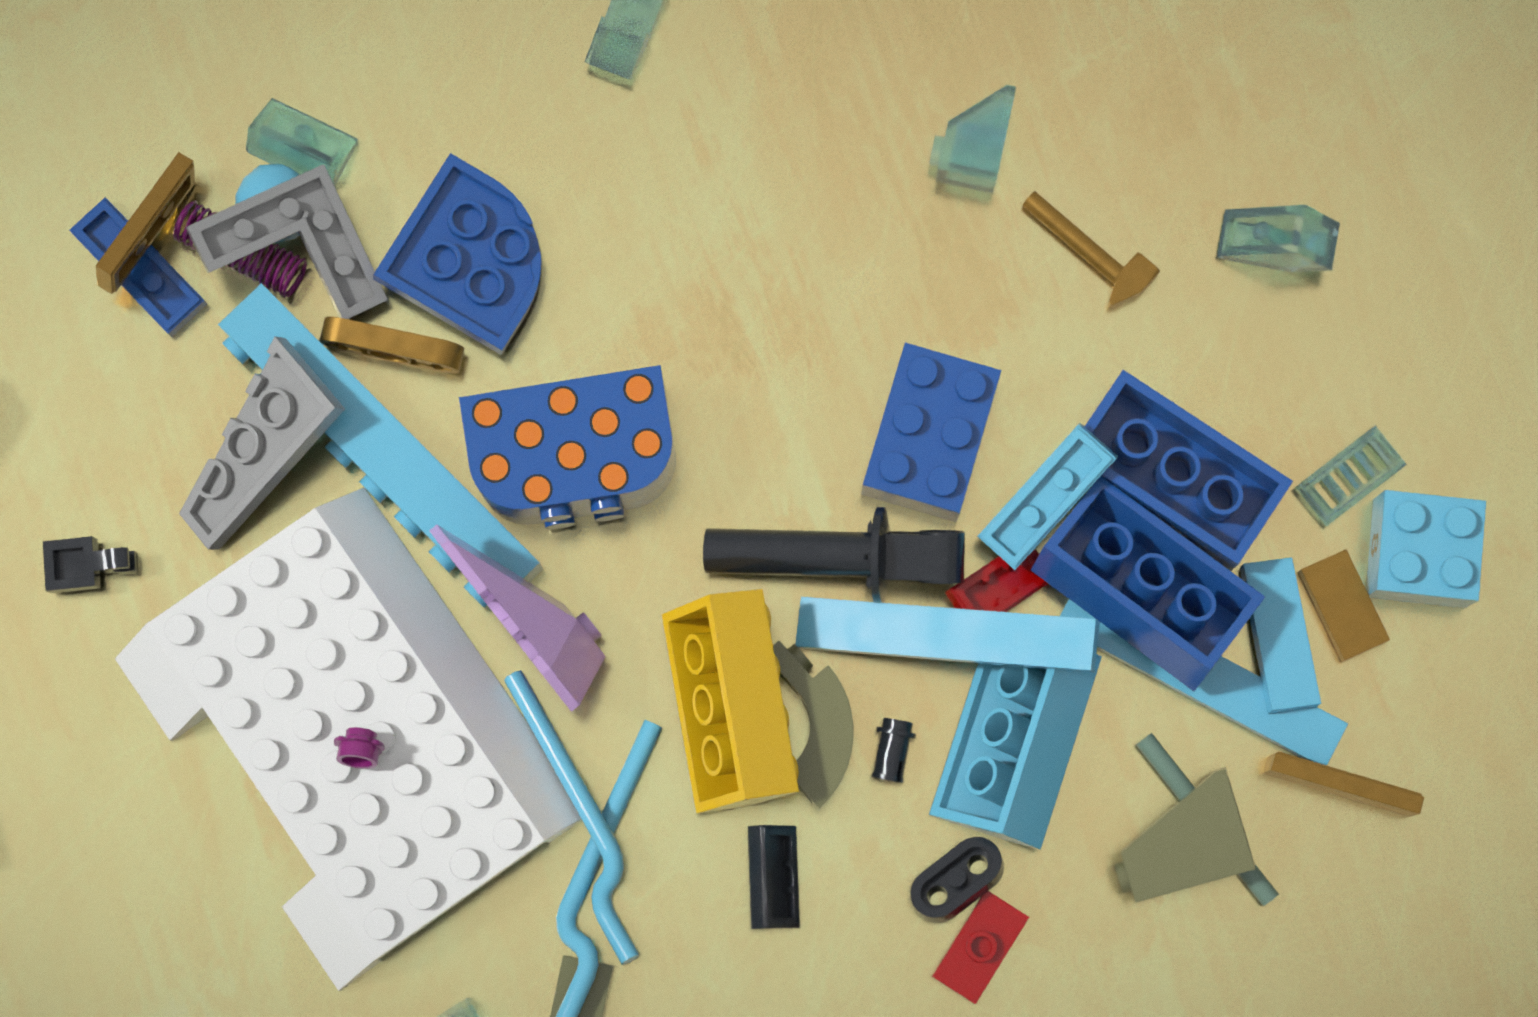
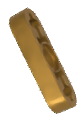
(391, 345)

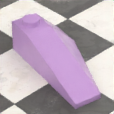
(540, 624)

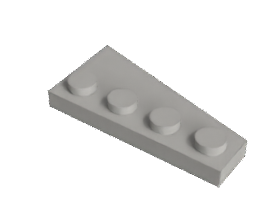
(272, 432)

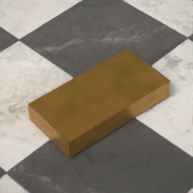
(1344, 605)

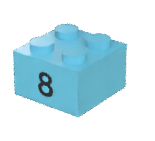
(1426, 549)

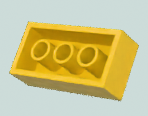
(730, 701)

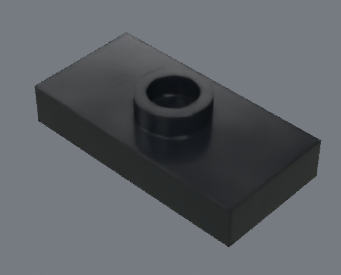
(773, 877)

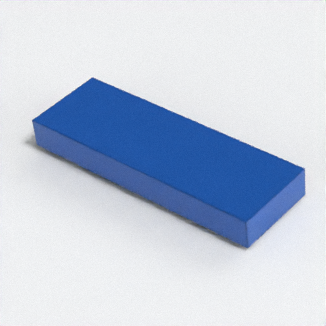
(152, 280)

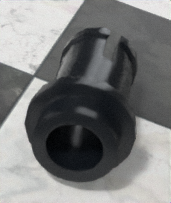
(892, 749)

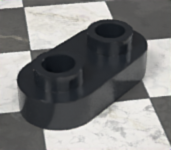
(953, 876)

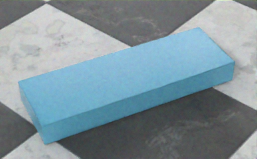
(1047, 496)
(1281, 637)

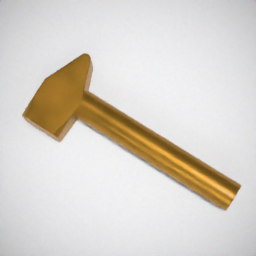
(1127, 280)

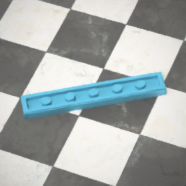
(948, 634)
(1236, 696)

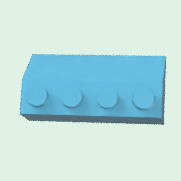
(1012, 750)

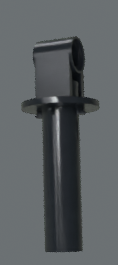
(873, 554)

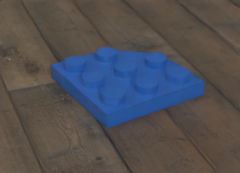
(467, 255)

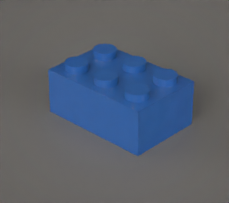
(930, 432)

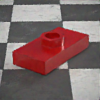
(997, 586)
(980, 947)

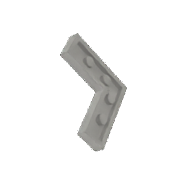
(303, 206)

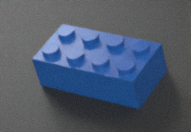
(1185, 470)
(1147, 583)

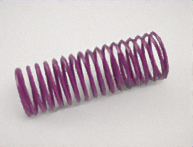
(285, 294)

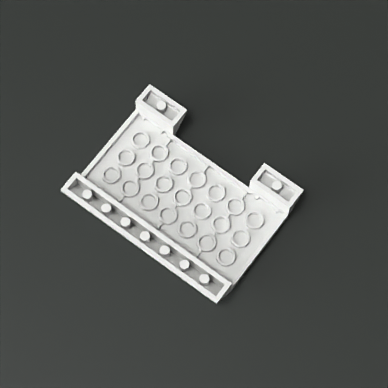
(337, 635)

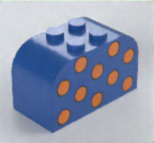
(571, 447)

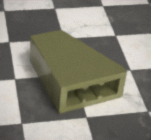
(1188, 844)

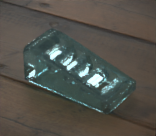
(1382, 447)

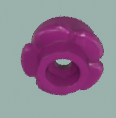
(359, 748)

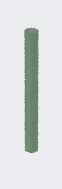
(1181, 785)

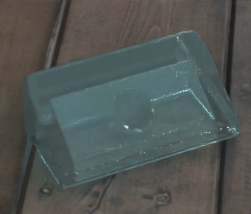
(298, 140)

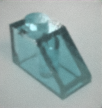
(974, 143)
(1279, 238)

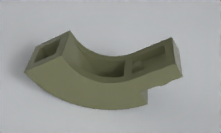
(830, 720)

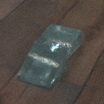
(624, 35)

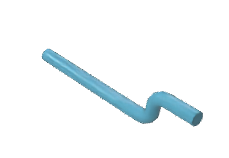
(588, 812)
(587, 868)

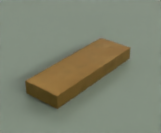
(145, 224)
(1344, 784)

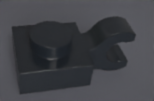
(77, 563)

